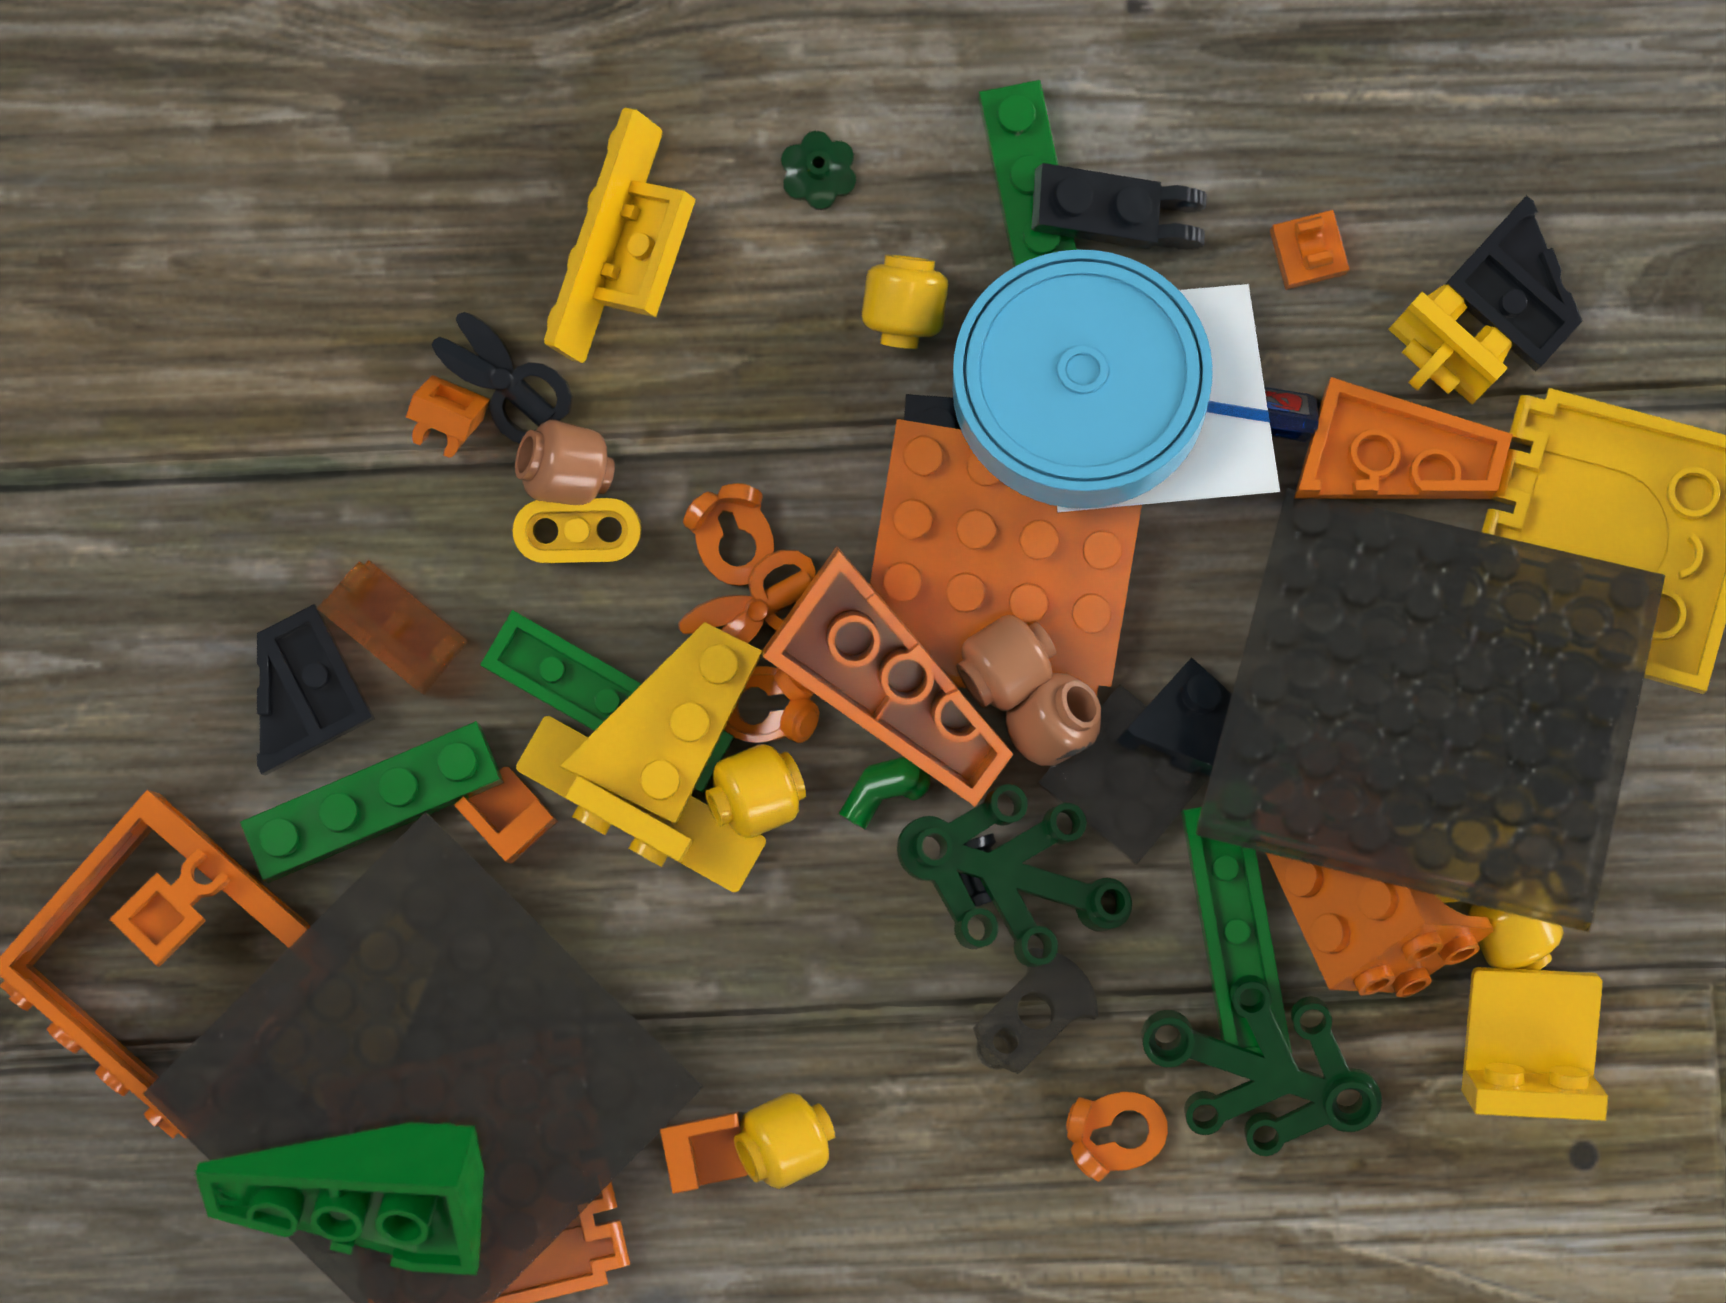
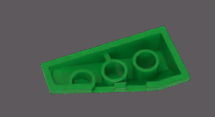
(382, 1189)

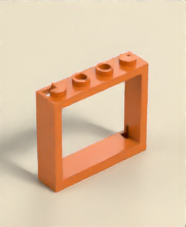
(70, 1023)

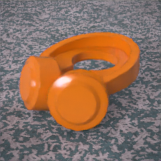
(703, 521)
(795, 722)
(1089, 1115)

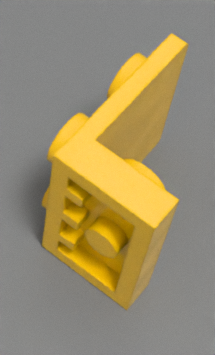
(1533, 1044)

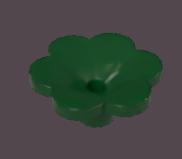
(822, 184)

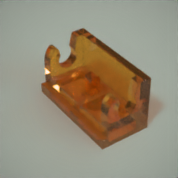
(393, 625)

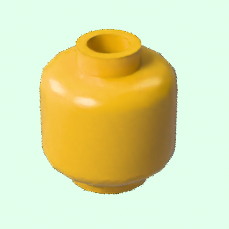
(904, 300)
(756, 790)
(1517, 940)
(784, 1140)

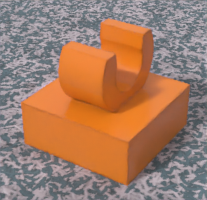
(1309, 249)
(447, 410)

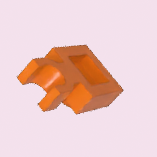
(163, 914)

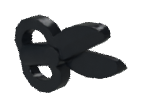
(495, 370)

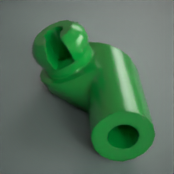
(881, 782)

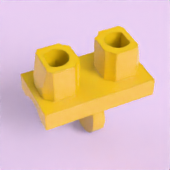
(1446, 349)

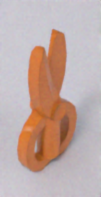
(745, 614)

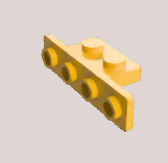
(623, 243)
(694, 841)

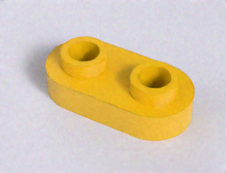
(577, 531)

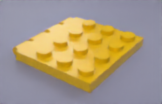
(1633, 496)

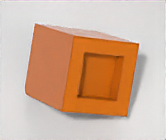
(508, 816)
(702, 1151)

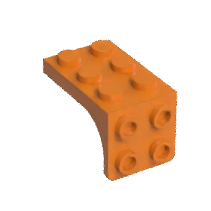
(1375, 932)

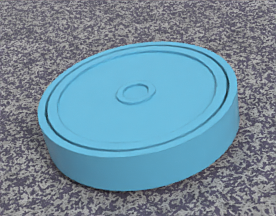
(1081, 378)

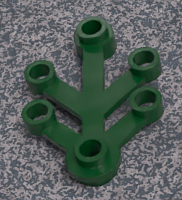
(1005, 874)
(1269, 1074)

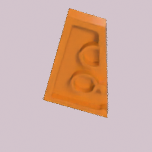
(1397, 450)

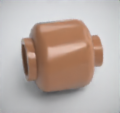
(564, 463)
(1006, 662)
(1055, 720)

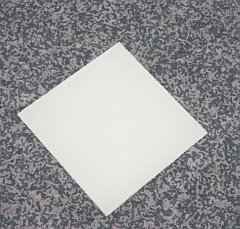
(1231, 452)

